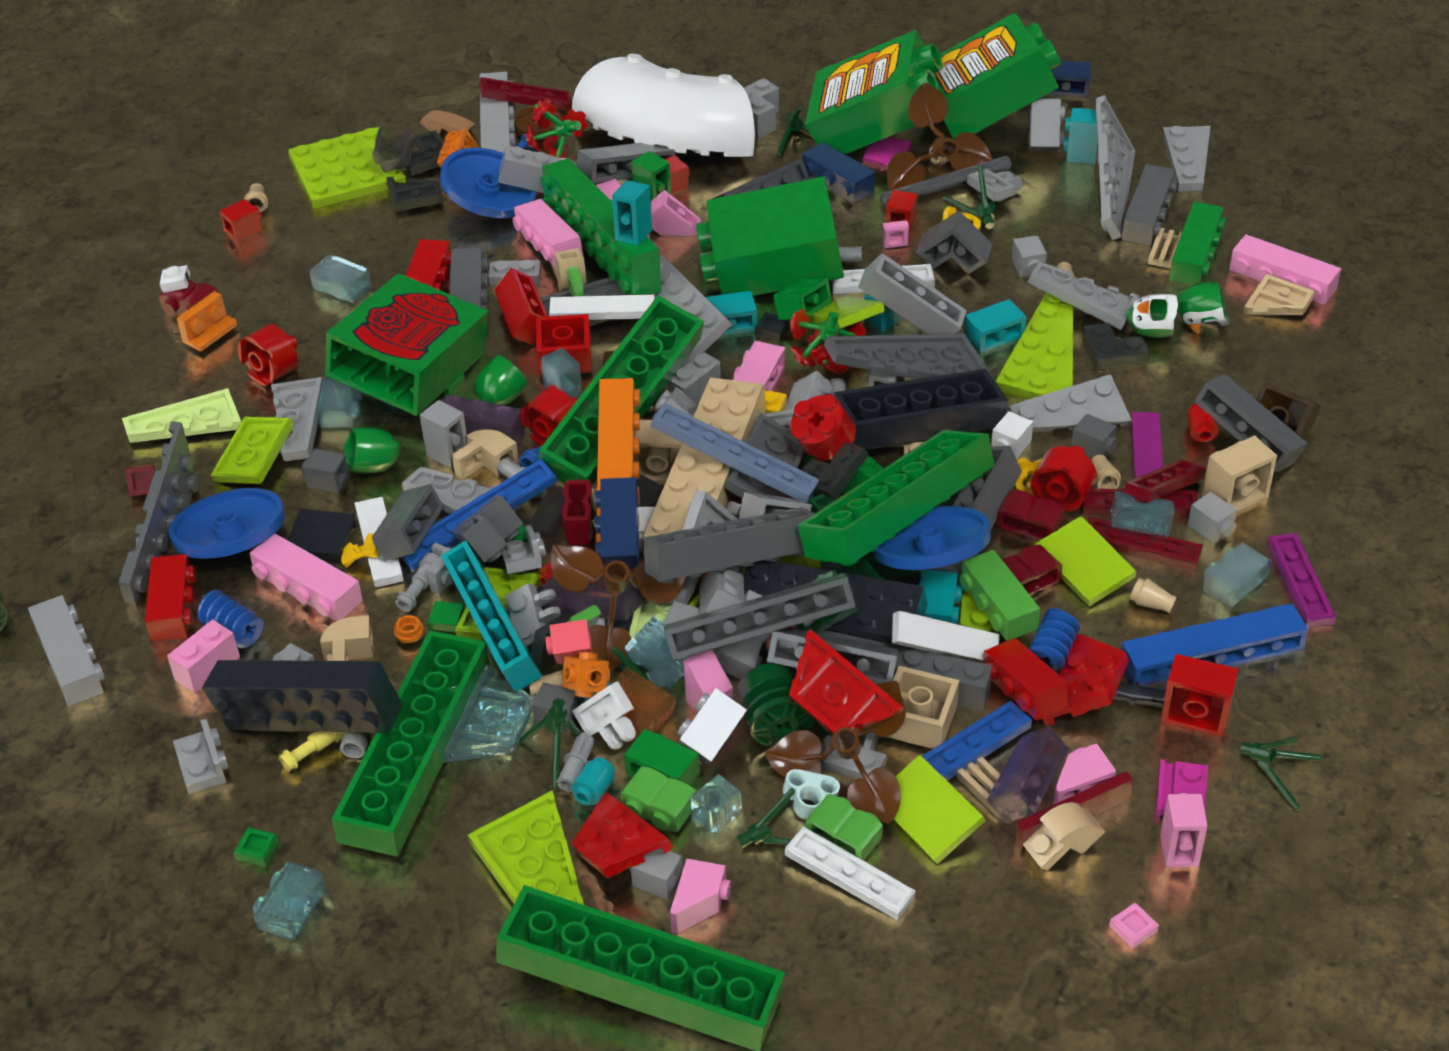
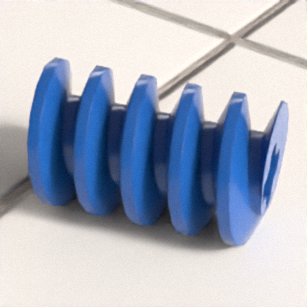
(232, 616)
(1055, 638)

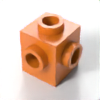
(585, 674)

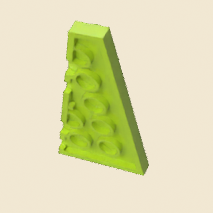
(1043, 354)
(528, 850)

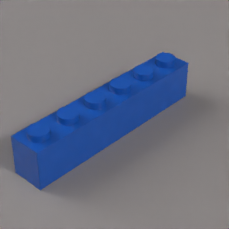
(1222, 641)

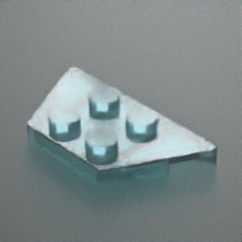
(490, 720)

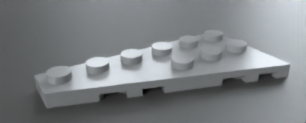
(1115, 168)
(684, 295)

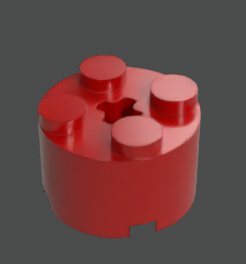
(268, 354)
(545, 413)
(822, 426)
(1064, 476)

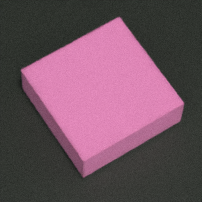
(895, 234)
(1134, 925)

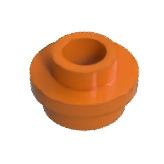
(408, 629)

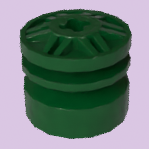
(768, 703)

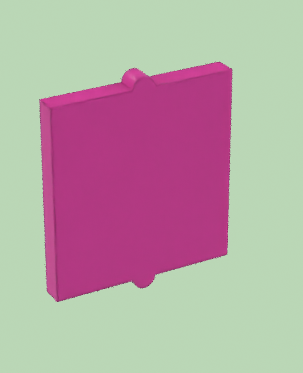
(883, 150)

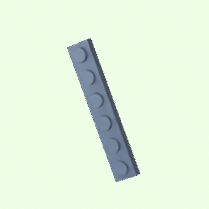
(734, 453)

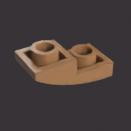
(447, 121)

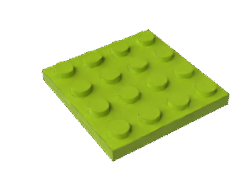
(341, 168)

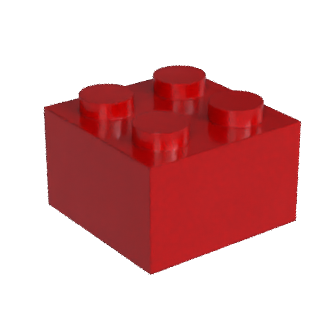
(565, 332)
(1199, 695)

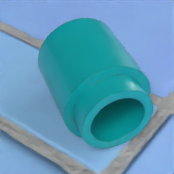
(593, 781)

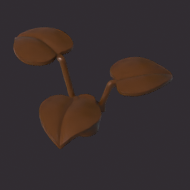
(963, 151)
(578, 566)
(874, 792)

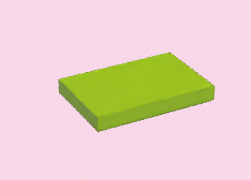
(850, 311)
(252, 450)
(1088, 561)
(503, 584)
(933, 810)

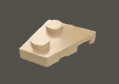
(1278, 297)

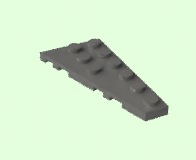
(906, 354)
(166, 498)

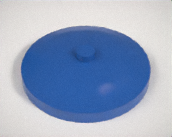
(472, 182)
(227, 523)
(936, 539)

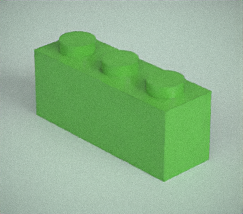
(1000, 595)

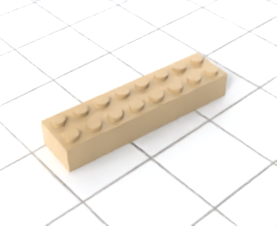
(730, 408)

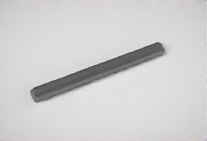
(949, 180)

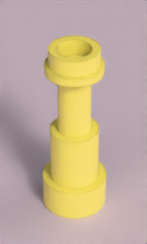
(316, 742)

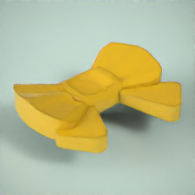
(353, 552)

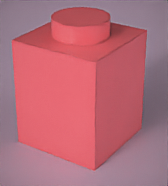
(568, 639)

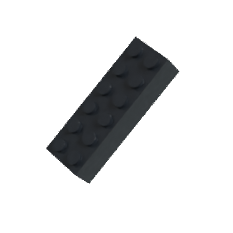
(923, 408)
(874, 597)
(303, 695)

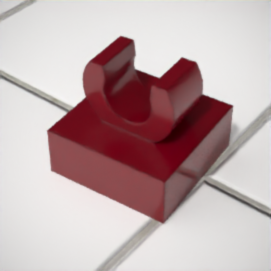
(139, 478)

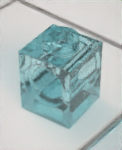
(716, 804)

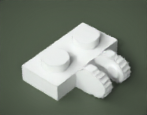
(605, 715)

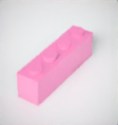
(545, 229)
(1257, 258)
(762, 365)
(306, 577)

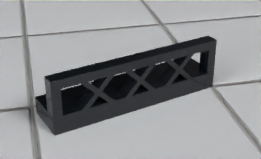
(786, 174)

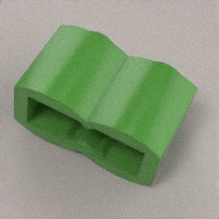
(658, 799)
(846, 826)

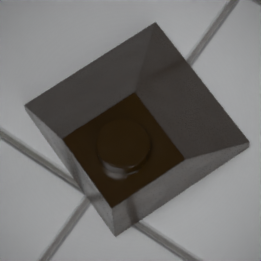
(1290, 408)

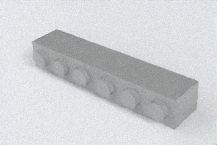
(496, 119)

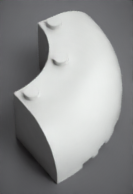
(667, 107)

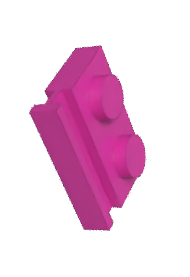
(1180, 778)

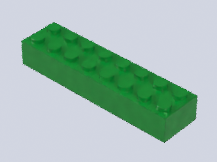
(591, 217)
(649, 356)
(895, 497)
(405, 762)
(640, 967)

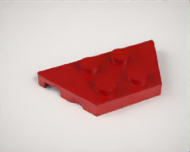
(1091, 676)
(836, 690)
(616, 838)

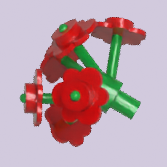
(569, 125)
(816, 342)

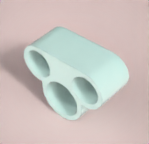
(810, 787)

